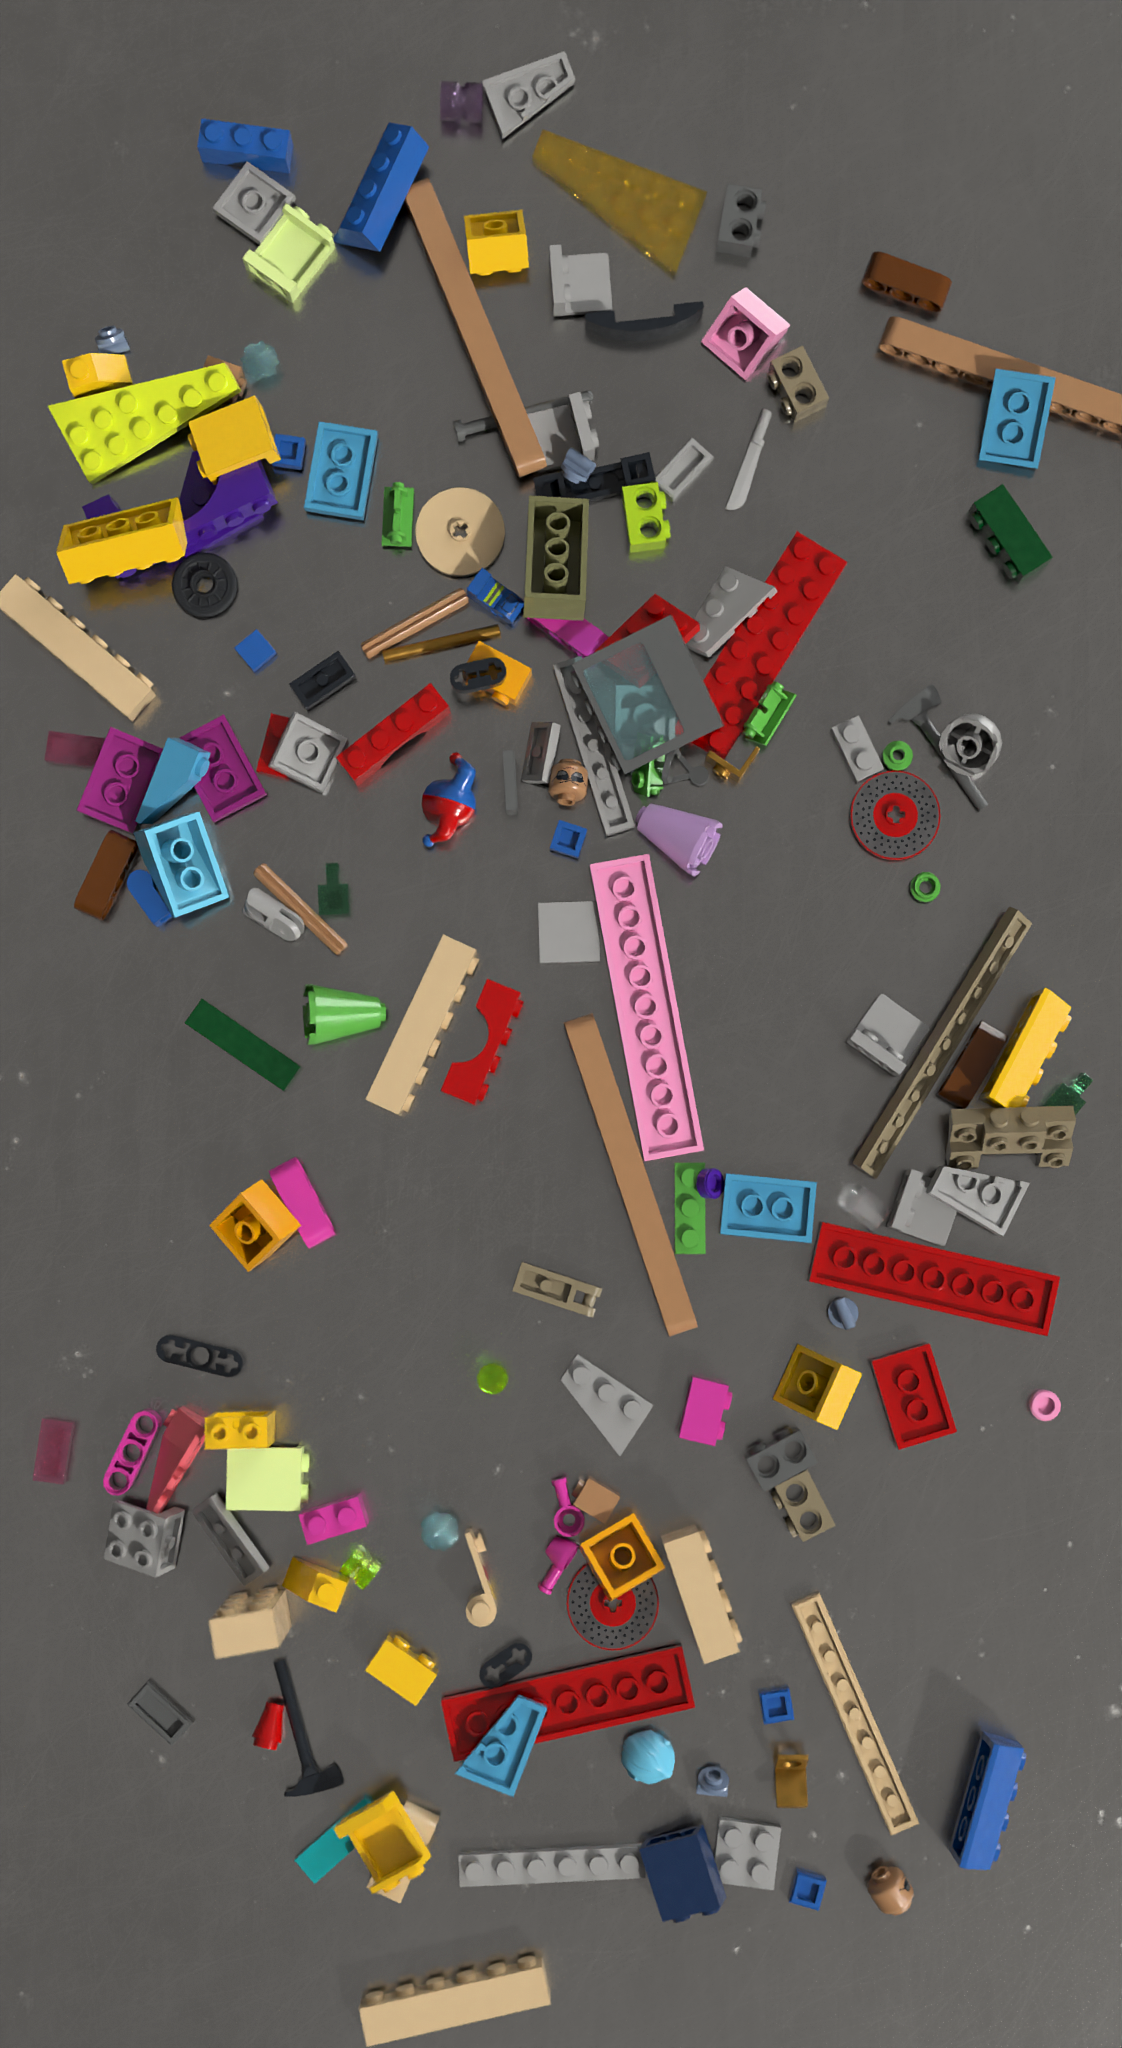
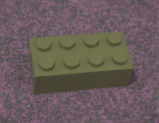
(556, 558)

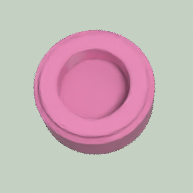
(1044, 1405)

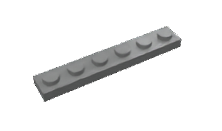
(595, 754)
(550, 1865)

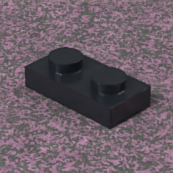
(322, 680)

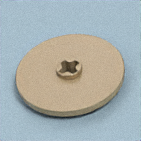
(457, 554)

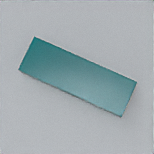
(327, 1849)

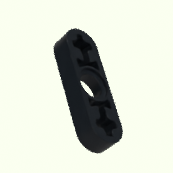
(189, 1363)

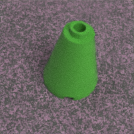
(338, 1013)

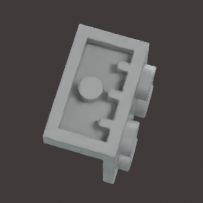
(579, 282)
(888, 1035)
(920, 1213)
(144, 1538)

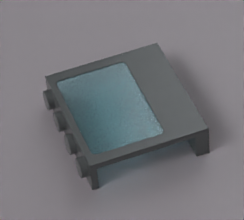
(646, 695)

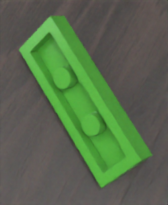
(688, 1210)

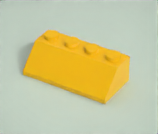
(122, 541)
(1026, 1051)

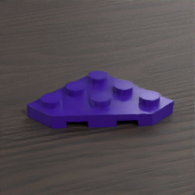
(194, 496)

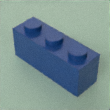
(241, 143)

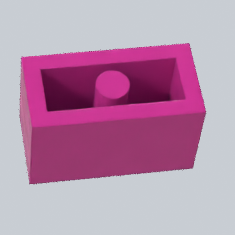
(704, 1411)
(333, 1518)

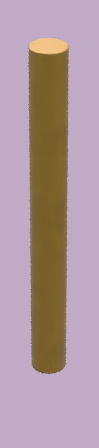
(441, 643)

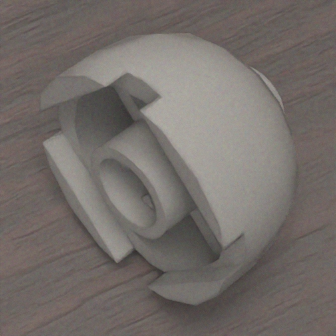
(970, 744)

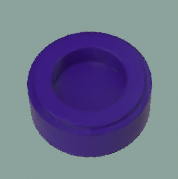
(710, 1183)

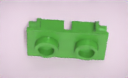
(397, 515)
(764, 722)
(648, 779)

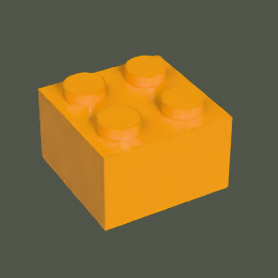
(255, 1225)
(621, 1557)

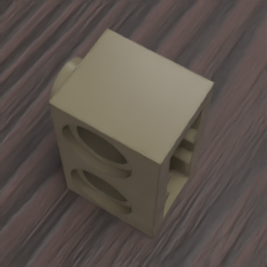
(805, 382)
(809, 1501)

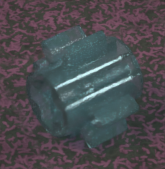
(259, 360)
(439, 1531)

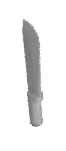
(745, 475)

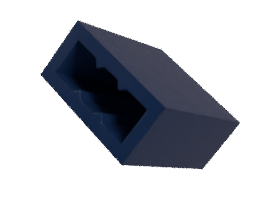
(683, 1874)

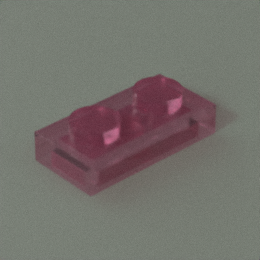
(72, 749)
(53, 1451)

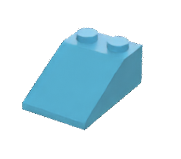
(182, 863)

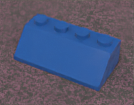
(382, 188)
(987, 1801)

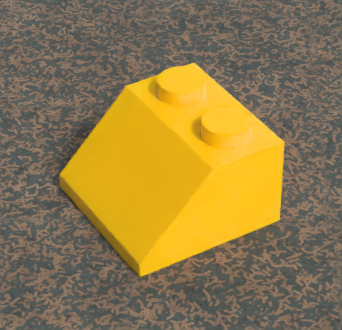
(496, 242)
(817, 1386)

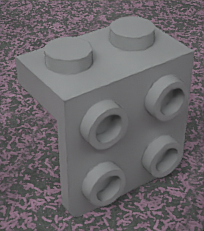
(564, 428)

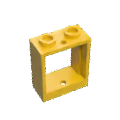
(240, 1429)

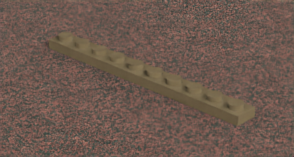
(942, 1042)

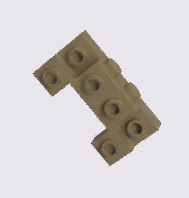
(1010, 1131)

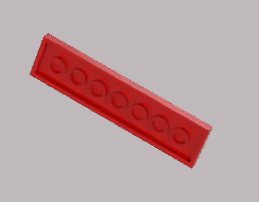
(768, 638)
(934, 1279)
(577, 1698)

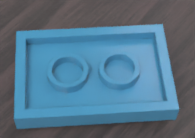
(1016, 418)
(341, 470)
(768, 1208)

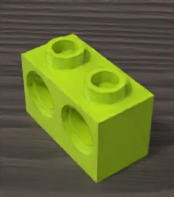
(639, 517)

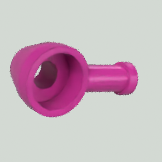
(565, 1506)
(561, 1553)

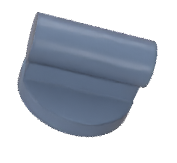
(111, 341)
(577, 466)
(843, 1313)
(712, 1782)

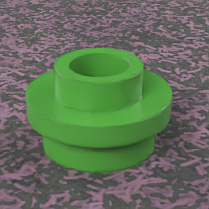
(891, 762)
(928, 878)

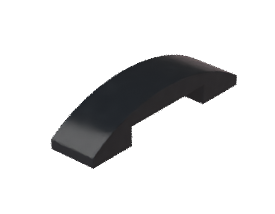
(605, 325)
(602, 482)

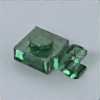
(333, 897)
(1070, 1095)

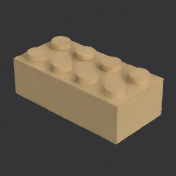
(702, 1599)
(250, 1622)

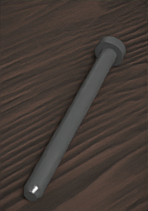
(462, 429)

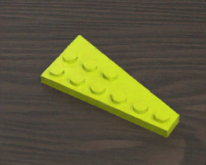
(127, 421)

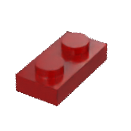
(273, 734)

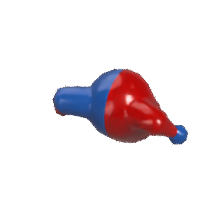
(449, 801)

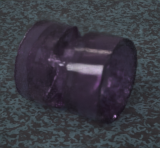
(461, 101)

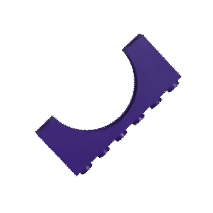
(234, 499)

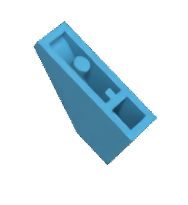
(175, 774)

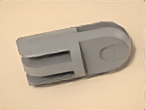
(273, 915)

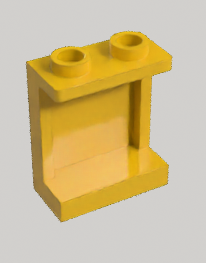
(232, 438)
(385, 1841)

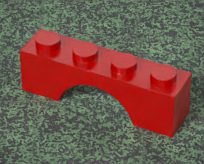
(406, 722)
(468, 1078)

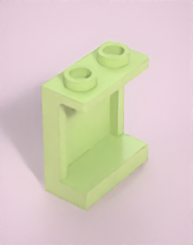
(290, 253)
(267, 1479)

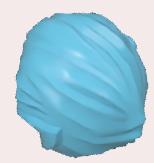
(648, 1757)

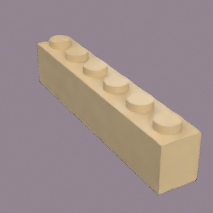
(74, 648)
(422, 1024)
(454, 2000)

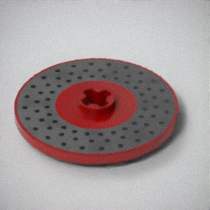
(911, 832)
(605, 1628)

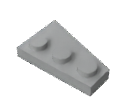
(526, 90)
(725, 607)
(980, 1197)
(606, 1401)

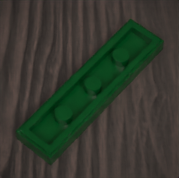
(243, 1045)

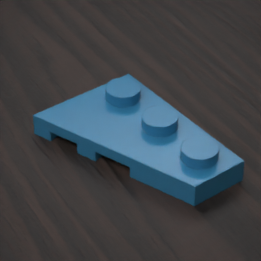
(506, 1747)

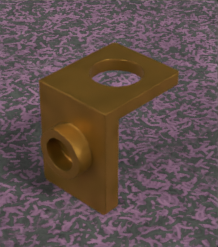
(725, 769)
(791, 1781)

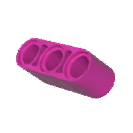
(577, 636)
(302, 1202)
(120, 1460)

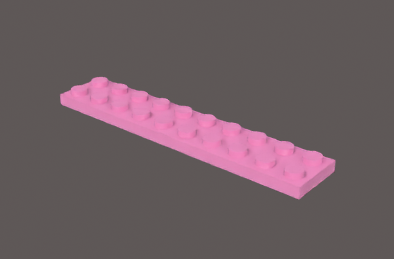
(646, 1007)

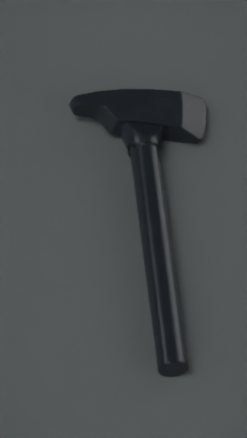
(311, 1778)

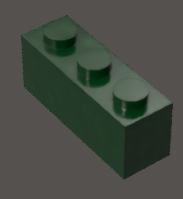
(1009, 534)

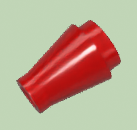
(269, 1727)

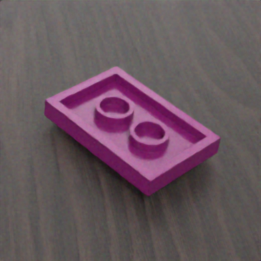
(230, 776)
(119, 780)

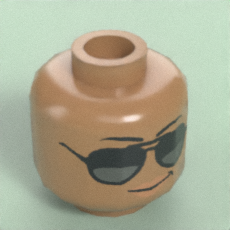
(568, 782)
(890, 1890)

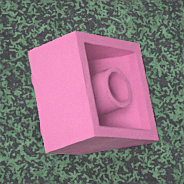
(745, 332)

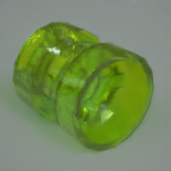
(491, 1374)
(367, 1570)

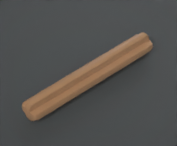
(414, 623)
(297, 905)

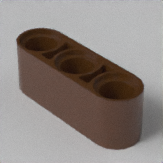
(906, 281)
(106, 875)
(972, 1065)

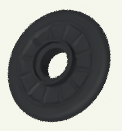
(204, 603)

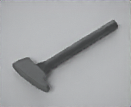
(916, 711)

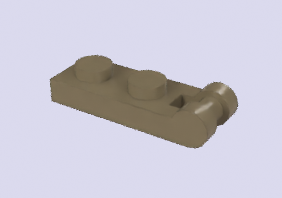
(556, 1289)

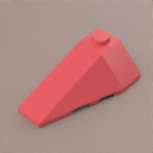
(177, 1451)

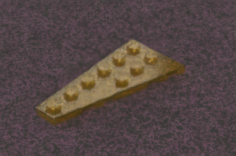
(633, 199)

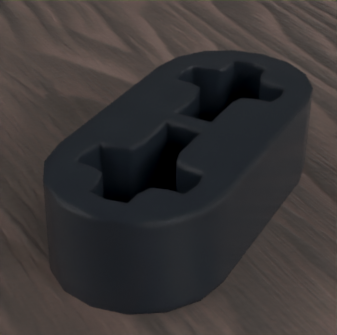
(477, 668)
(502, 1657)

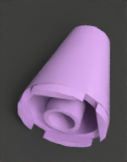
(680, 835)

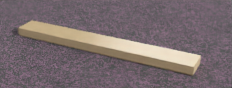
(854, 1713)

